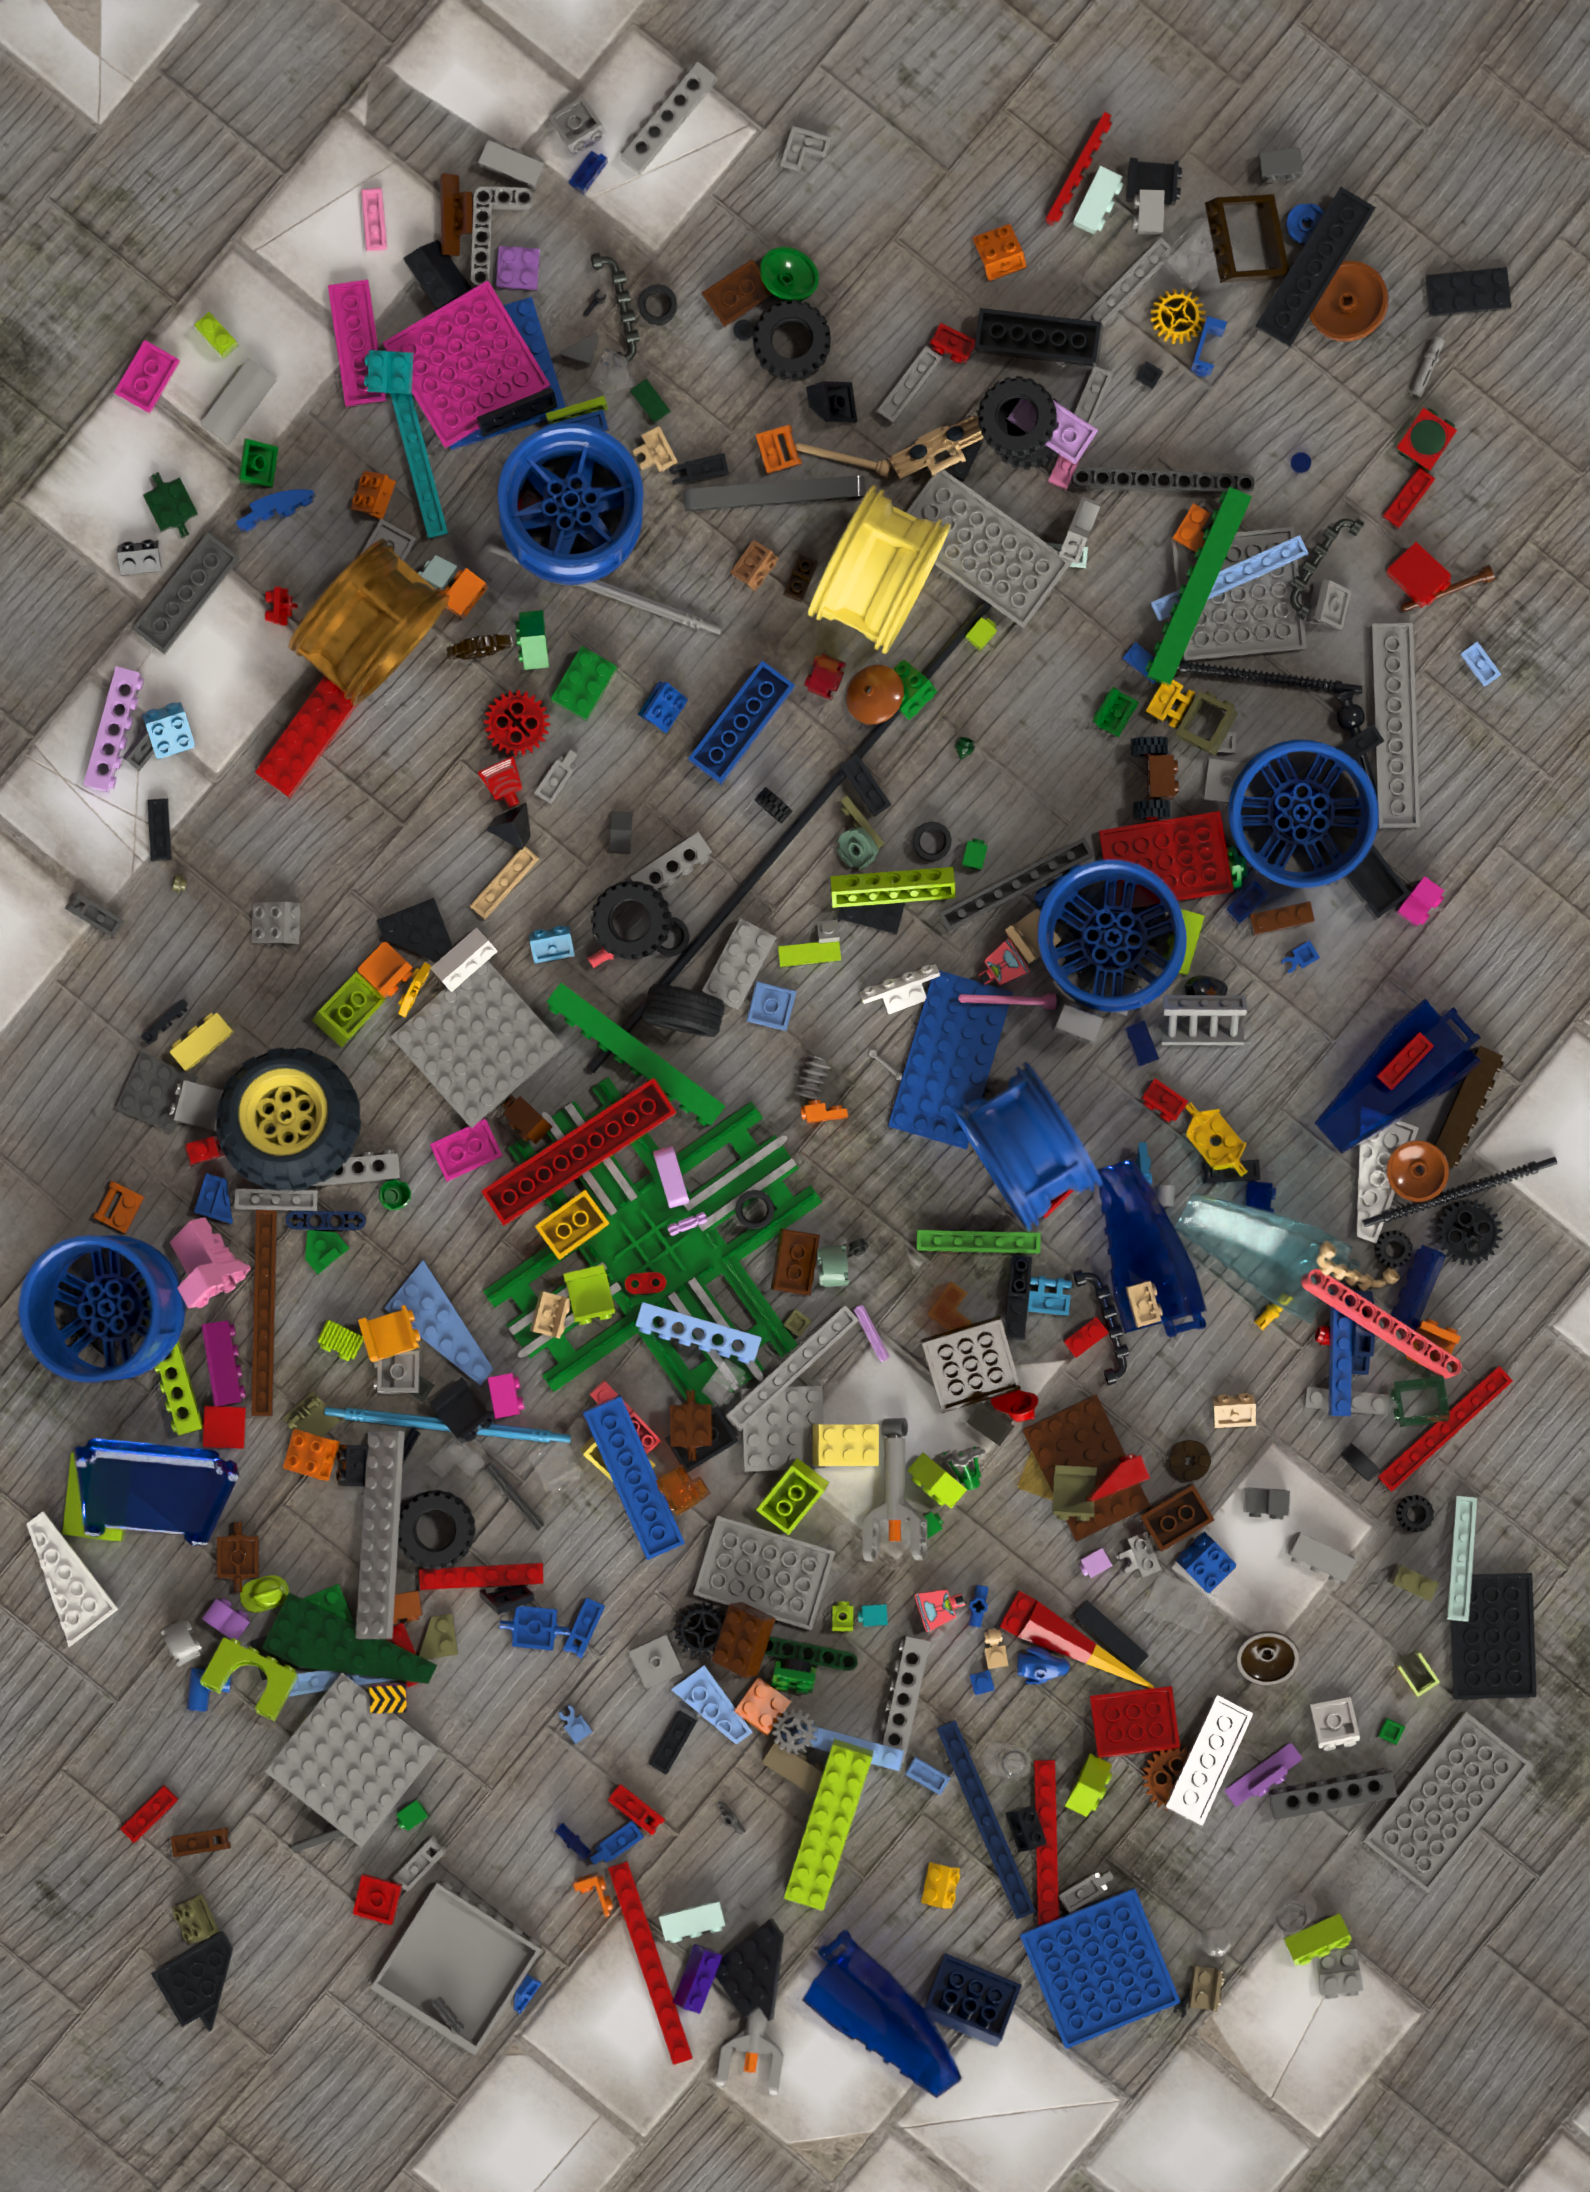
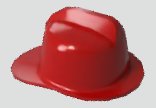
(1017, 1404)

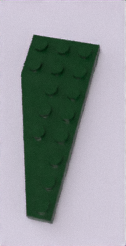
(325, 1641)

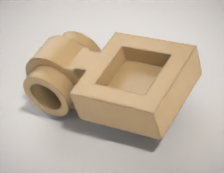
(995, 1655)

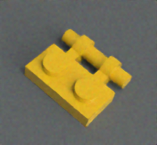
(1165, 698)

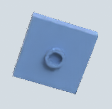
(771, 1006)

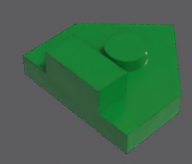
(1237, 867)
(323, 1249)

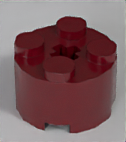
(825, 676)

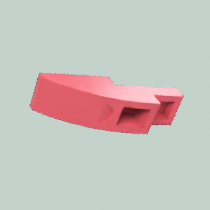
(647, 1437)

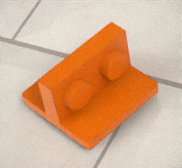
(373, 494)

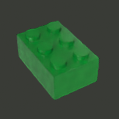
(584, 683)

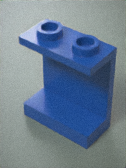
(1212, 326)

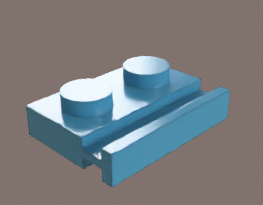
(1144, 1161)

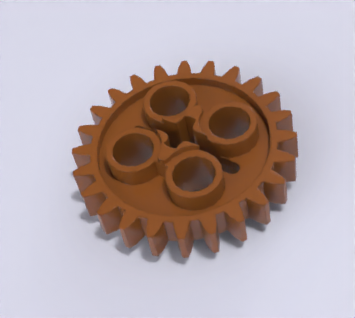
(1161, 1791)

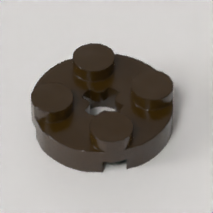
(1202, 1460)

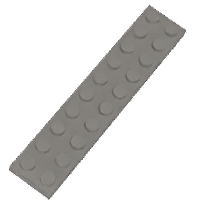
(1397, 725)
(380, 1535)

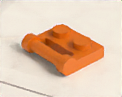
(772, 452)
(125, 1209)

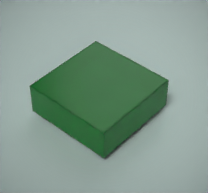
(1391, 1731)

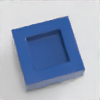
(982, 1682)

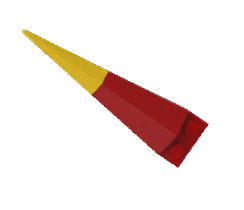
(1041, 1626)

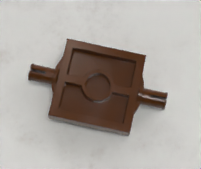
(691, 1425)
(238, 1557)

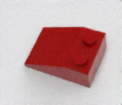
(1122, 1475)

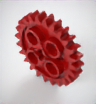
(531, 710)

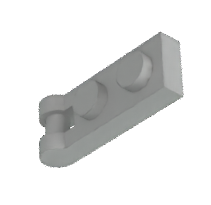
(419, 1864)

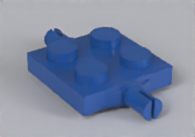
(534, 1627)

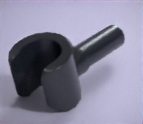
(595, 302)
(1183, 2004)

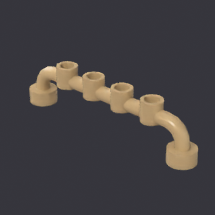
(1353, 1276)

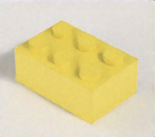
(845, 1445)

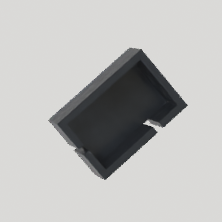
(1376, 884)

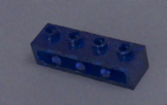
(1418, 1286)

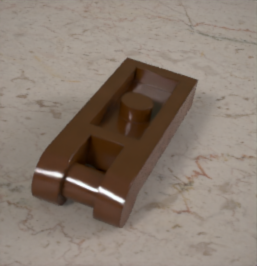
(199, 1842)

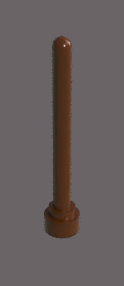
(1484, 575)

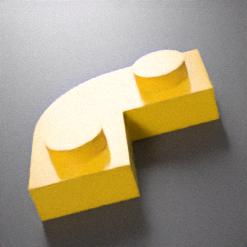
(408, 999)

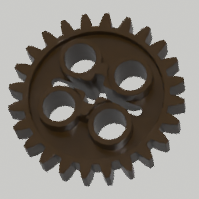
(479, 646)

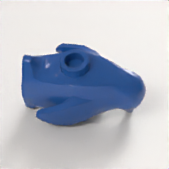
(1040, 1666)

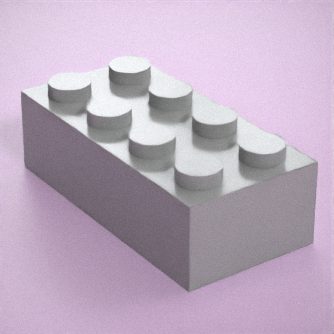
(739, 964)

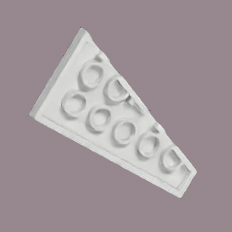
(73, 1588)

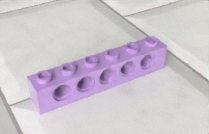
(121, 678)

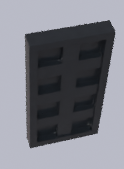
(1468, 291)

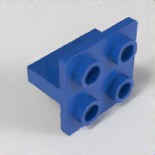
(663, 706)

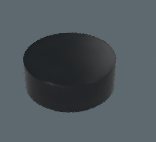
(743, 330)

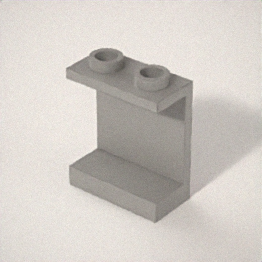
(1076, 537)
(195, 1104)

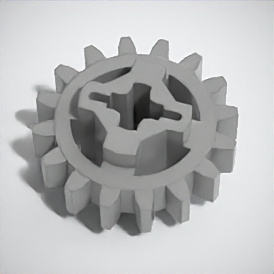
(792, 1740)

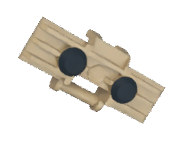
(934, 442)

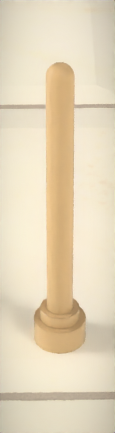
(882, 468)

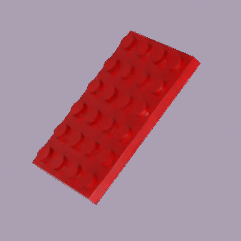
(1181, 851)

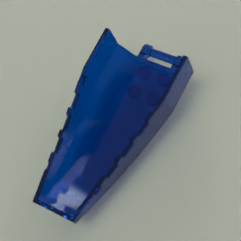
(1370, 1107)
(1147, 1248)
(876, 2009)

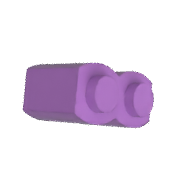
(227, 1619)

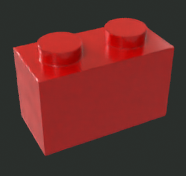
(1085, 1337)

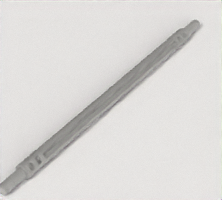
(633, 599)

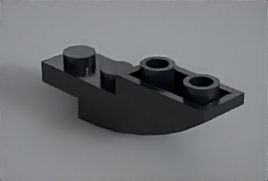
(1018, 1297)

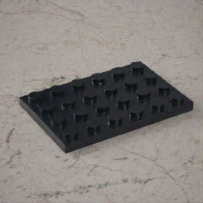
(1497, 1645)

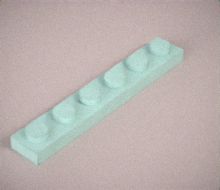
(1462, 1558)

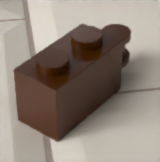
(526, 1118)

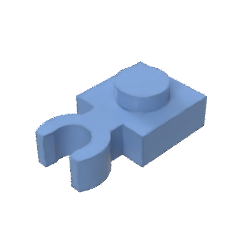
(576, 1727)

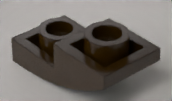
(800, 578)

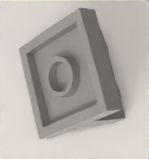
(1328, 604)

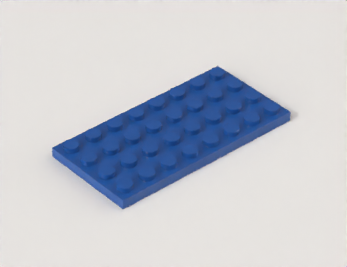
(948, 1059)

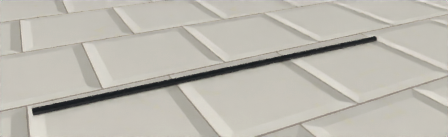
(791, 833)

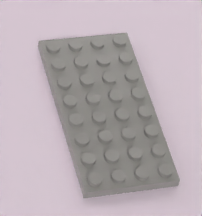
(989, 549)
(1446, 1802)

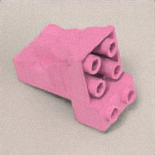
(207, 1263)

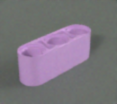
(671, 1176)

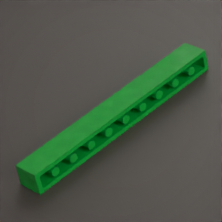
(1199, 586)
(634, 1053)

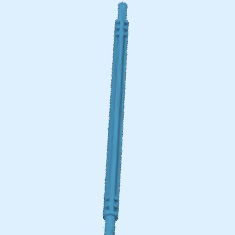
(437, 1424)

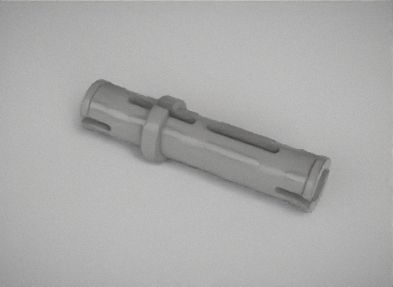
(1427, 366)

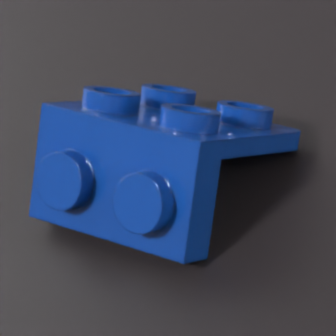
(1206, 1562)

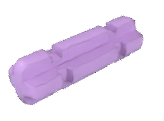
(687, 1223)

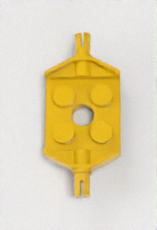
(1209, 1125)

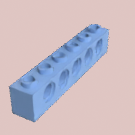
(750, 1341)

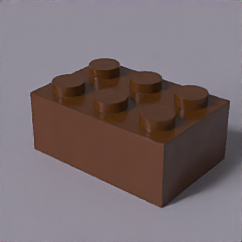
(1176, 1517)
(743, 1639)

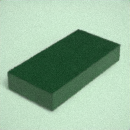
(650, 401)

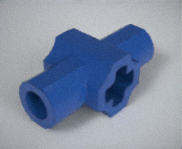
(976, 1617)

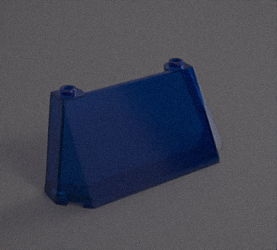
(152, 1488)

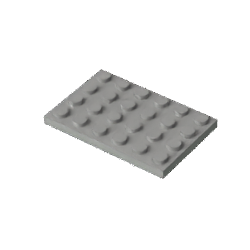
(764, 1571)

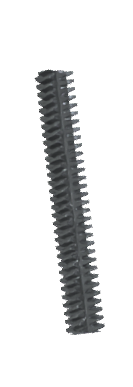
(505, 1486)

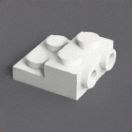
(1335, 1723)

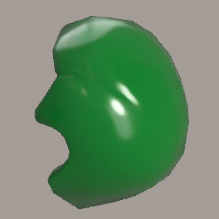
(394, 1194)

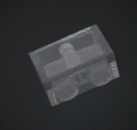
(724, 1381)

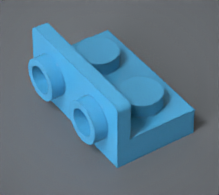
(551, 944)

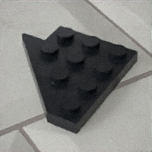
(752, 1971)

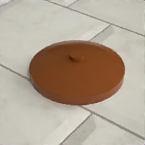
(1352, 303)

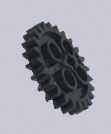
(1460, 1248)

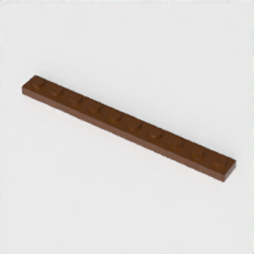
(264, 1313)

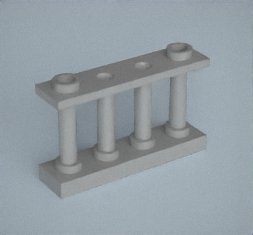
(1203, 1006)

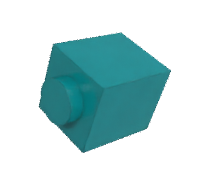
(873, 1615)

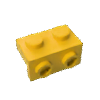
(940, 1885)

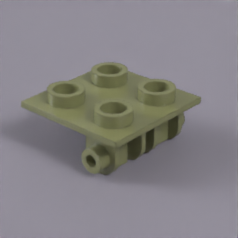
(310, 1416)

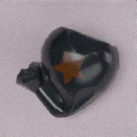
(1205, 986)

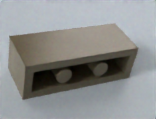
(794, 1768)

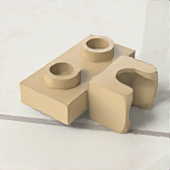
(656, 451)

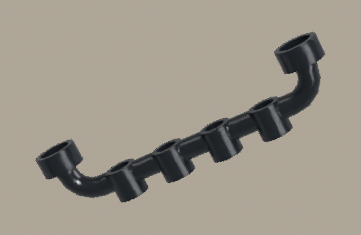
(1108, 1313)

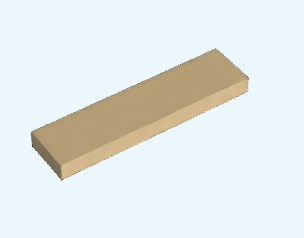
(504, 882)

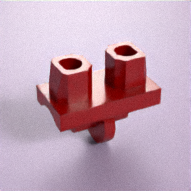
(282, 606)

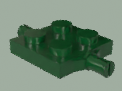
(170, 504)

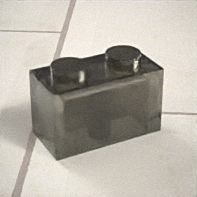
(990, 1423)

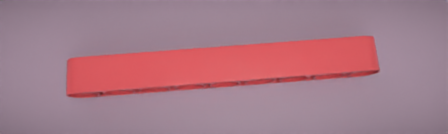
(1371, 1323)

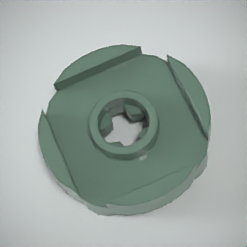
(866, 844)

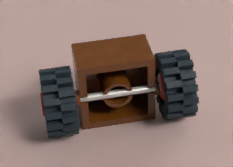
(1160, 777)

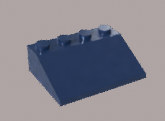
(971, 2000)

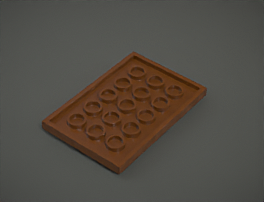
(1085, 1438)

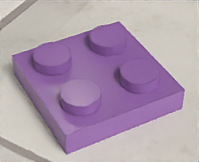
(518, 268)

